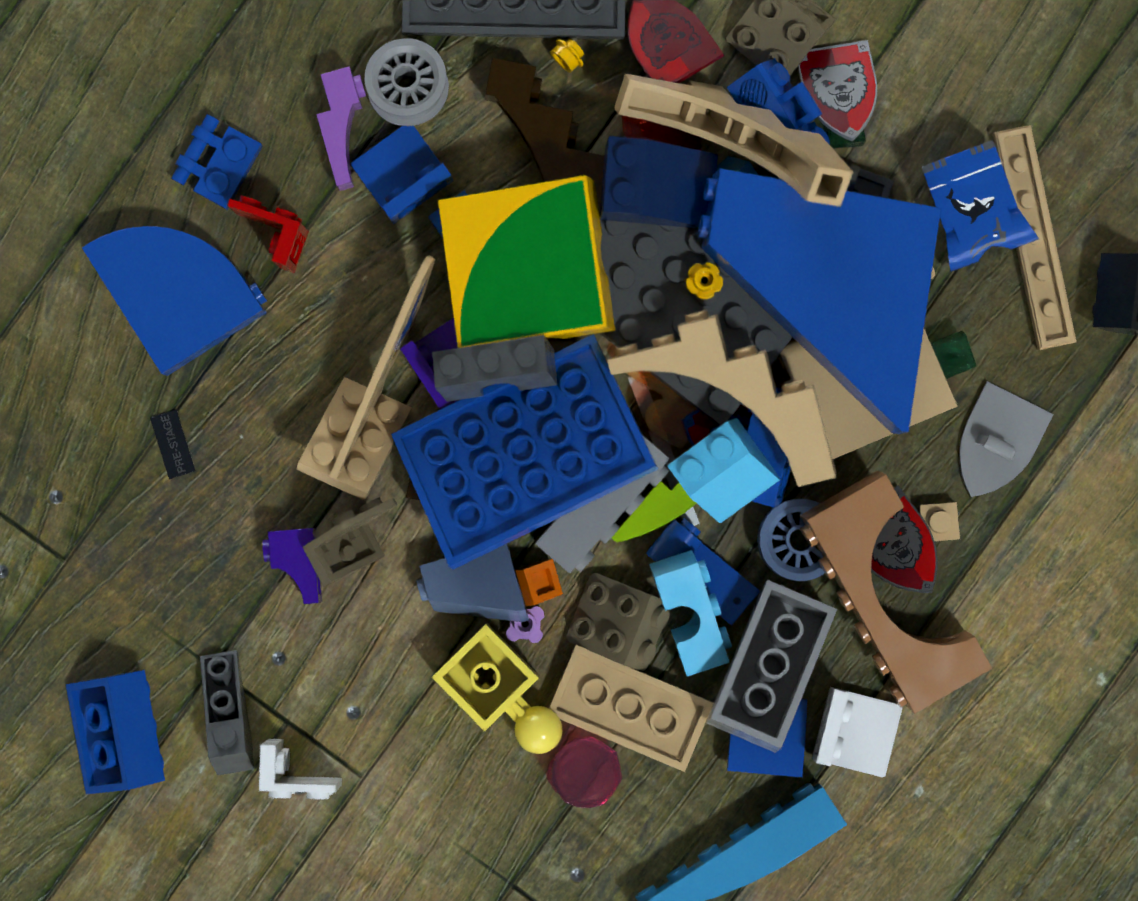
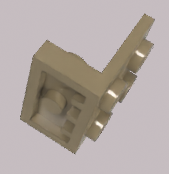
(780, 31)

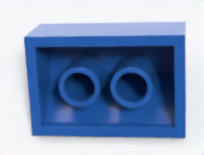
(115, 732)

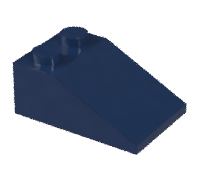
(654, 182)

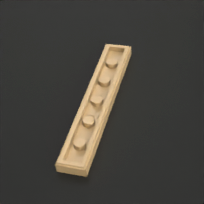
(1039, 258)

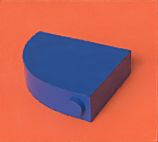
(174, 291)

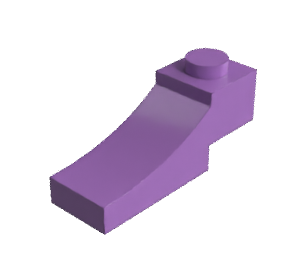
(344, 97)

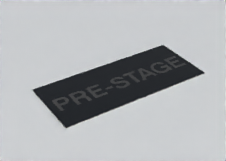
(172, 444)

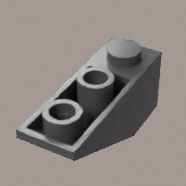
(226, 714)

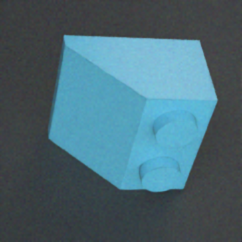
(724, 471)

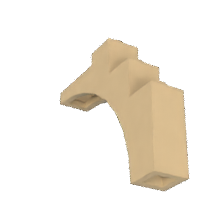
(756, 133)
(702, 354)

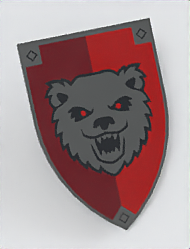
(906, 550)

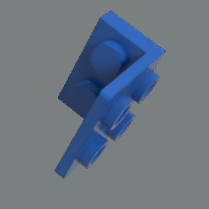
(401, 172)

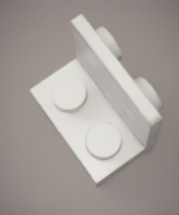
(857, 732)
(274, 763)

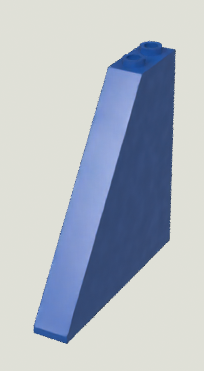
(834, 277)

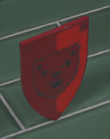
(669, 40)

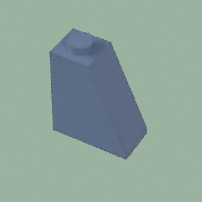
(478, 588)

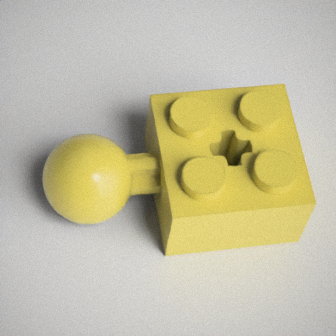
(536, 727)

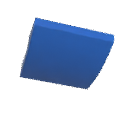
(788, 761)

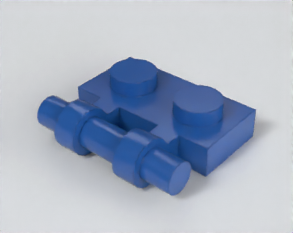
(227, 166)

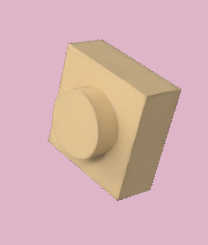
(941, 520)

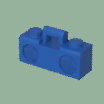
(770, 88)

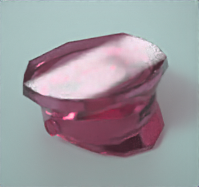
(585, 772)

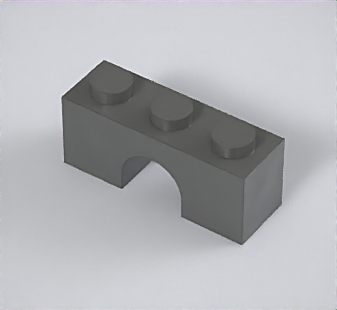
(519, 362)

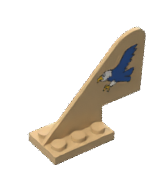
(359, 421)

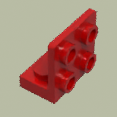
(285, 245)

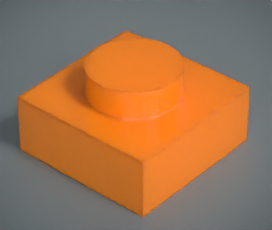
(539, 582)

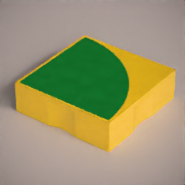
(526, 262)

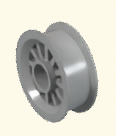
(381, 63)

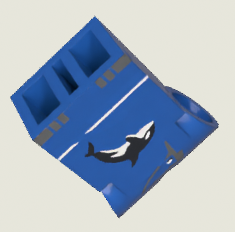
(976, 204)

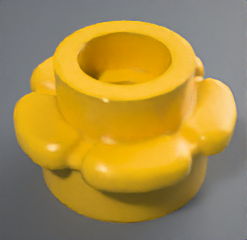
(567, 54)
(694, 283)

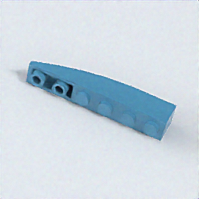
(754, 851)

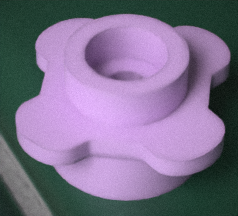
(532, 632)

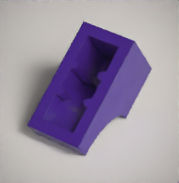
(286, 552)

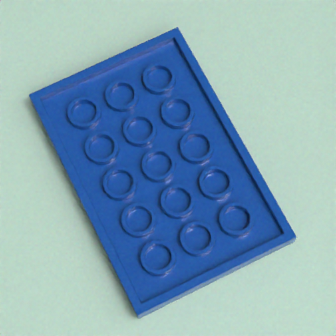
(523, 456)

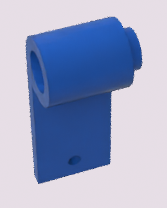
(731, 588)

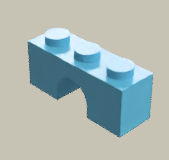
(682, 583)

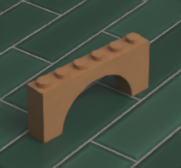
(846, 535)

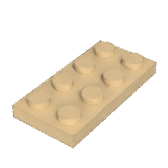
(630, 708)

